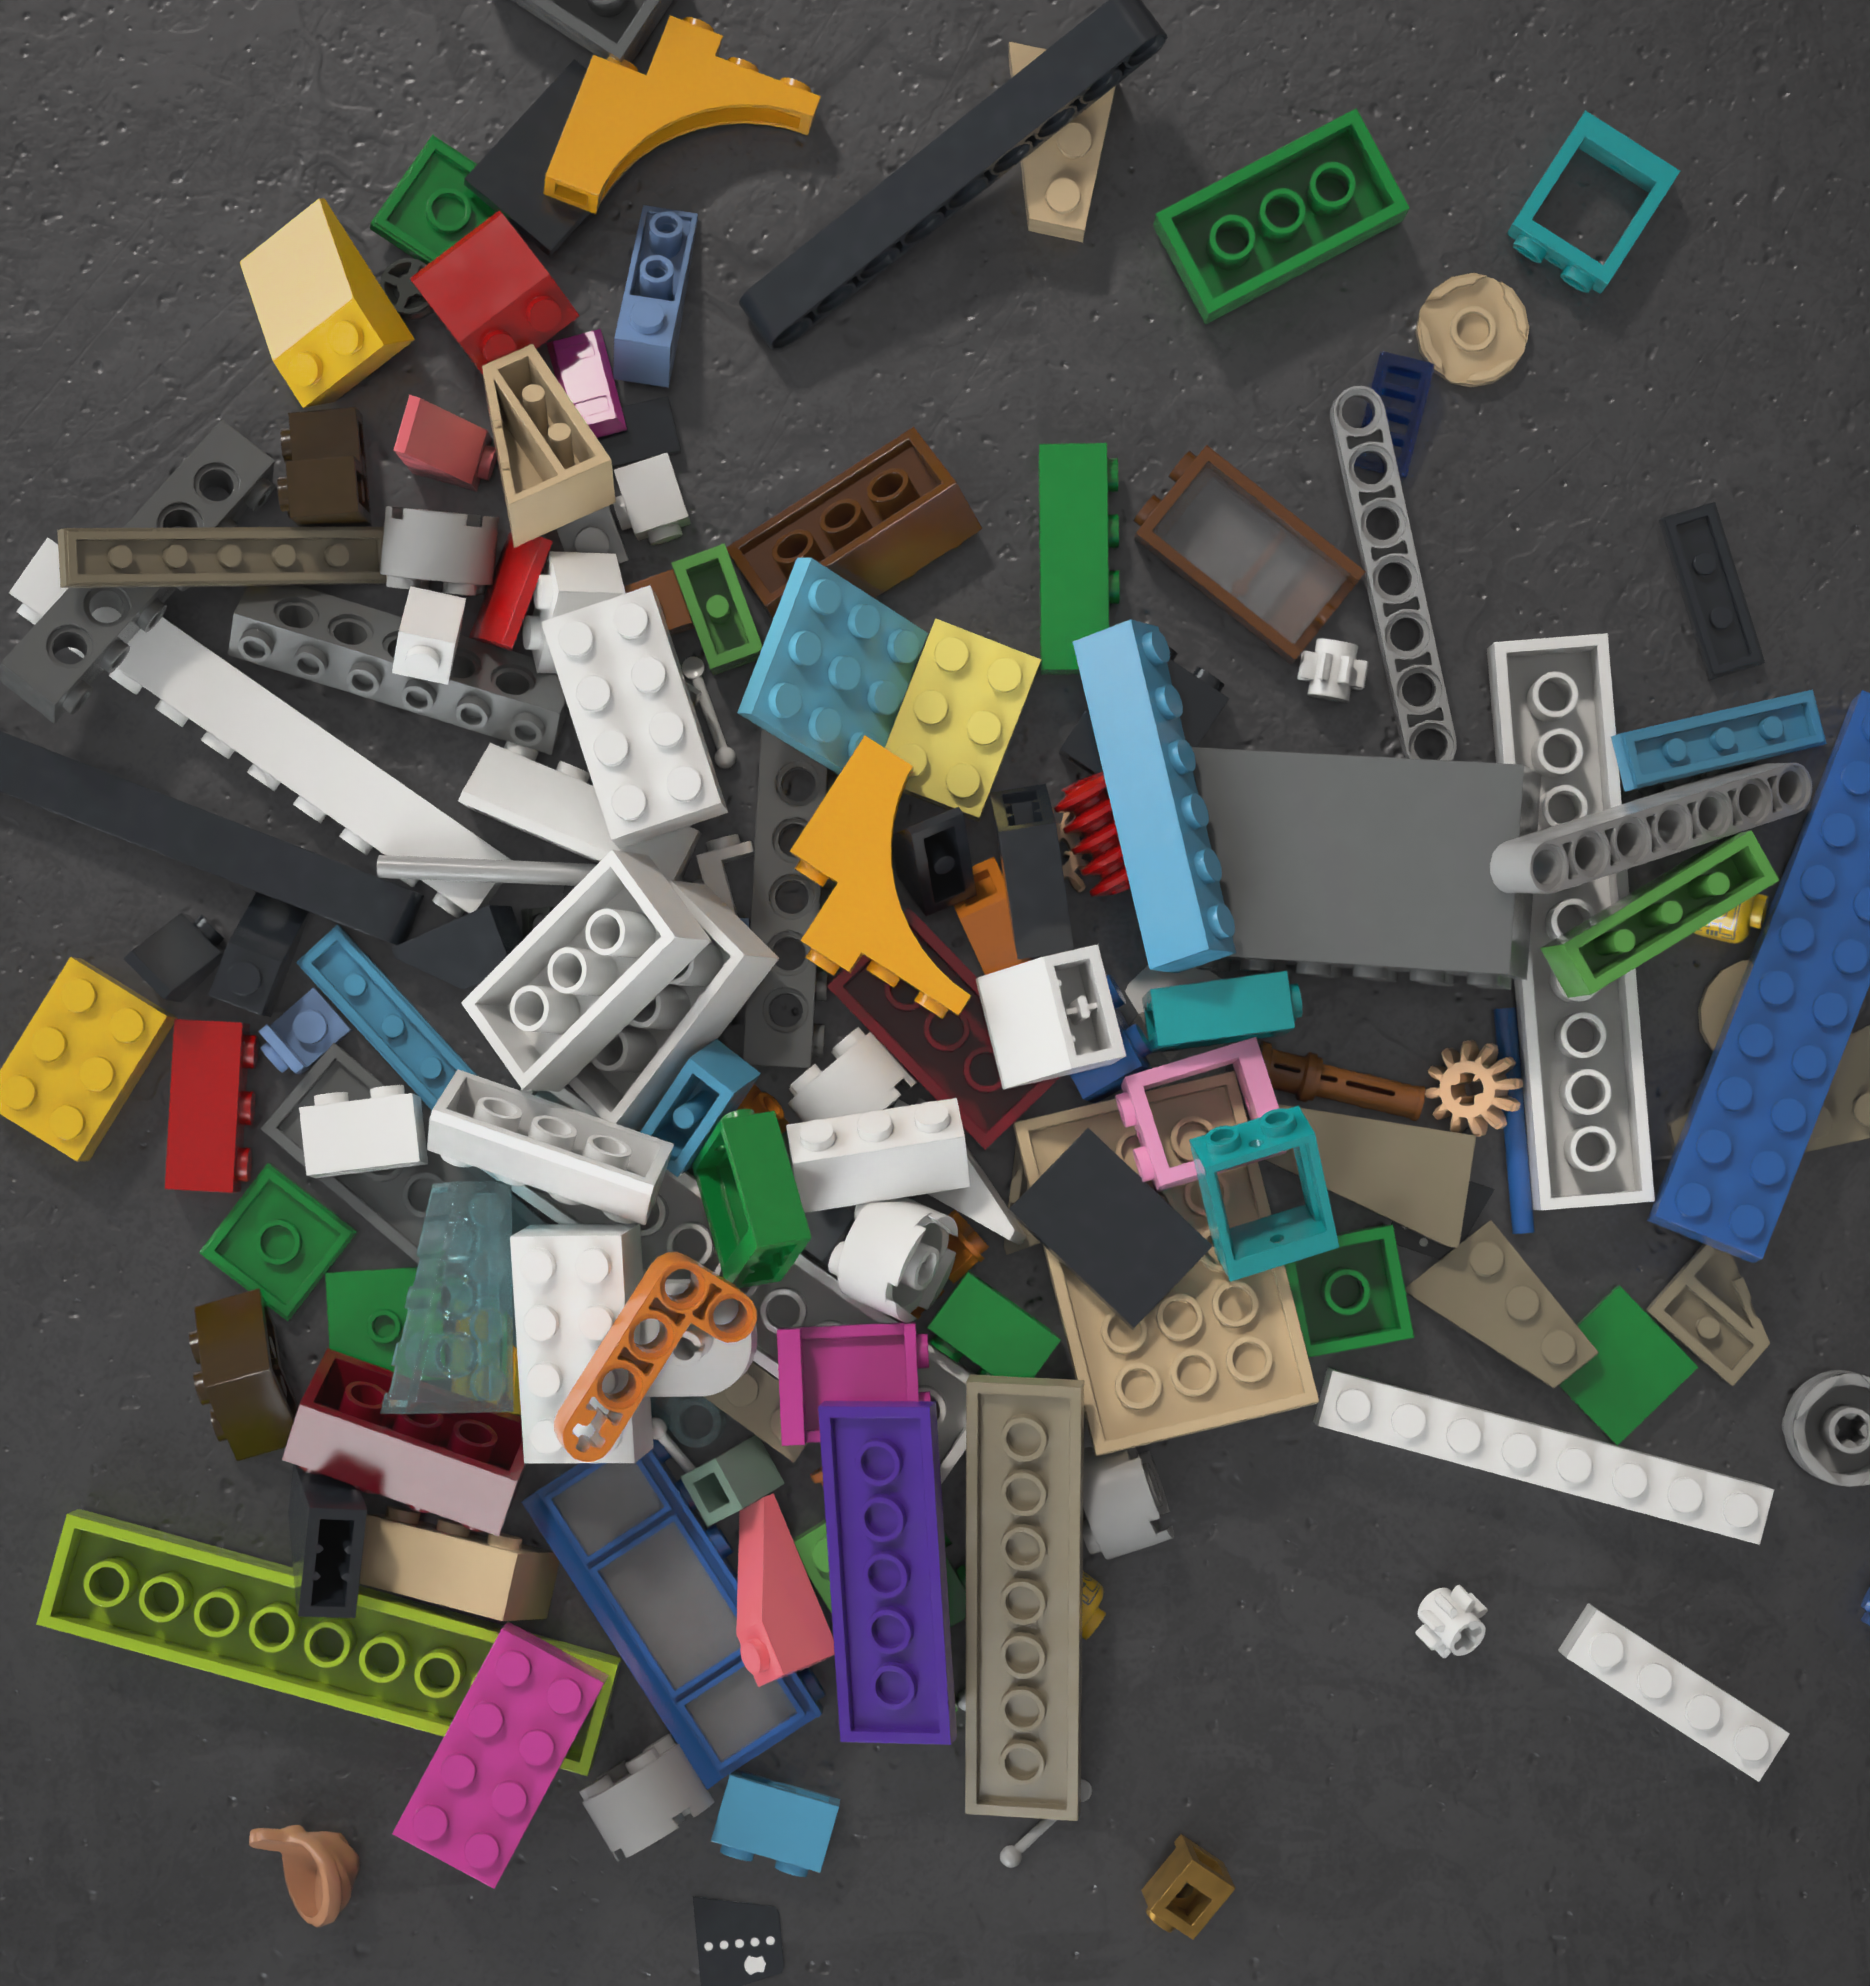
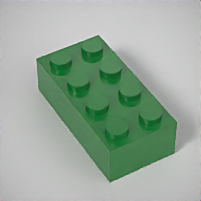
(1281, 216)

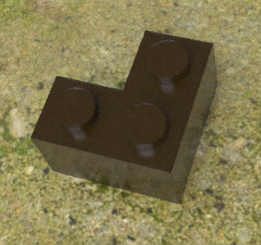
(325, 469)
(242, 1374)

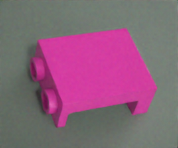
(845, 1365)

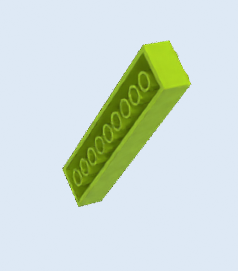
(243, 1623)

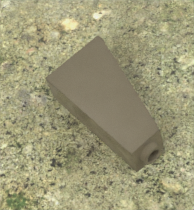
(1394, 1170)

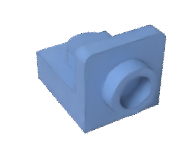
(303, 1033)

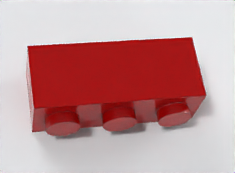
(210, 1106)

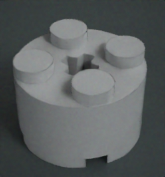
(439, 548)
(1812, 1427)
(1122, 1503)
(645, 1798)

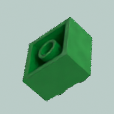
(1351, 1293)
(990, 1331)

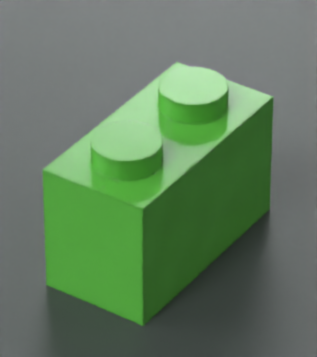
(718, 609)

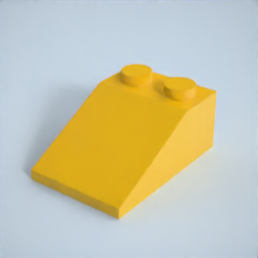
(321, 307)

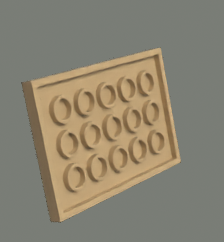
(1211, 1345)

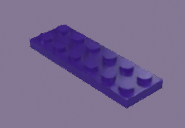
(888, 1571)

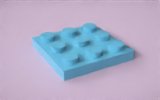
(831, 667)

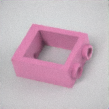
(1136, 1110)

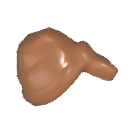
(316, 1869)

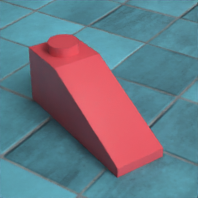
(444, 445)
(776, 1605)

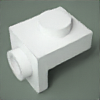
(712, 865)

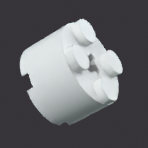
(854, 1083)
(895, 1256)

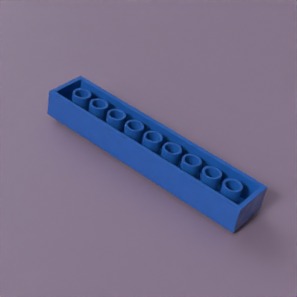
(1783, 1022)

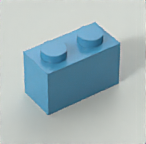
(702, 1093)
(775, 1823)

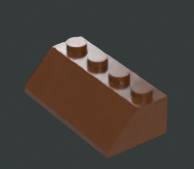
(864, 525)

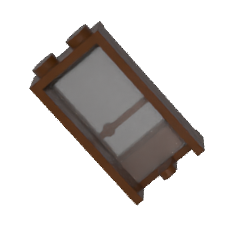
(1246, 552)

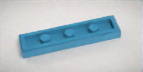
(1718, 740)
(383, 1014)

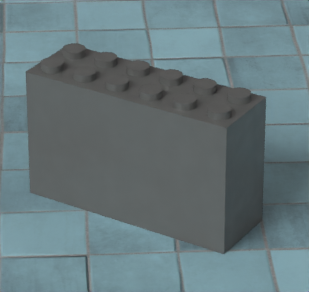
(1369, 864)

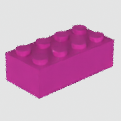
(500, 1754)

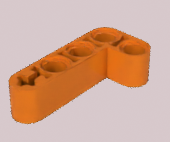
(646, 1360)

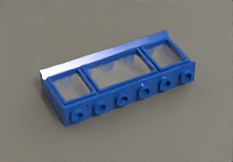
(669, 1607)

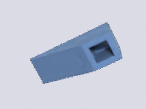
(654, 297)

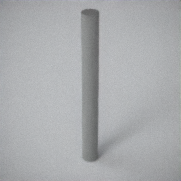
(482, 870)

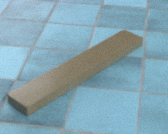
(219, 556)

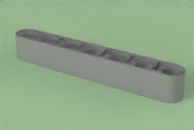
(1397, 549)
(1650, 828)

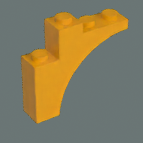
(686, 89)
(863, 916)

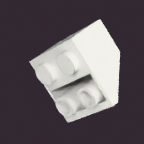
(1051, 1017)

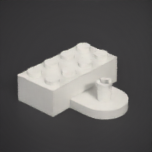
(566, 1298)

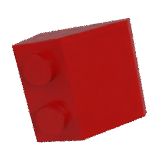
(494, 293)

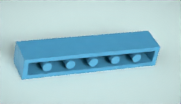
(1155, 797)

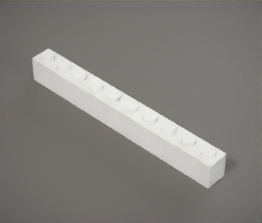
(278, 742)

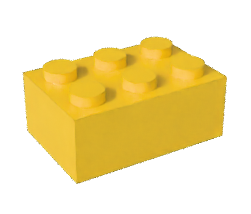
(80, 1059)

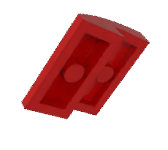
(511, 592)

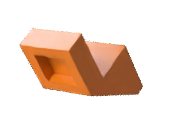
(988, 919)

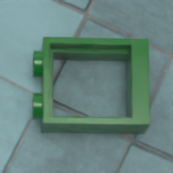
(751, 1199)

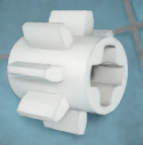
(1333, 670)
(1451, 1621)

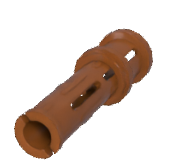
(1310, 1078)

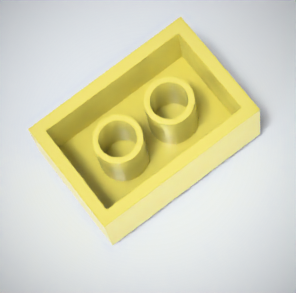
(960, 717)

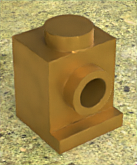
(1188, 1906)

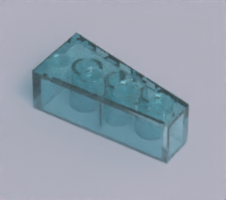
(460, 1307)

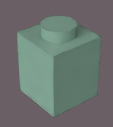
(732, 1480)

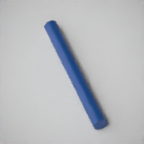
(1515, 1130)

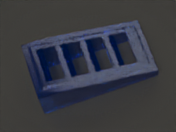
(1406, 367)

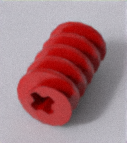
(1096, 822)

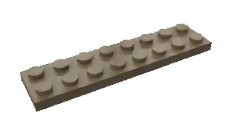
(1024, 1596)

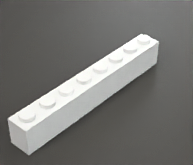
(1543, 1456)

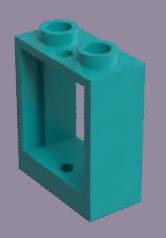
(1624, 158)
(1221, 1011)
(1301, 1230)

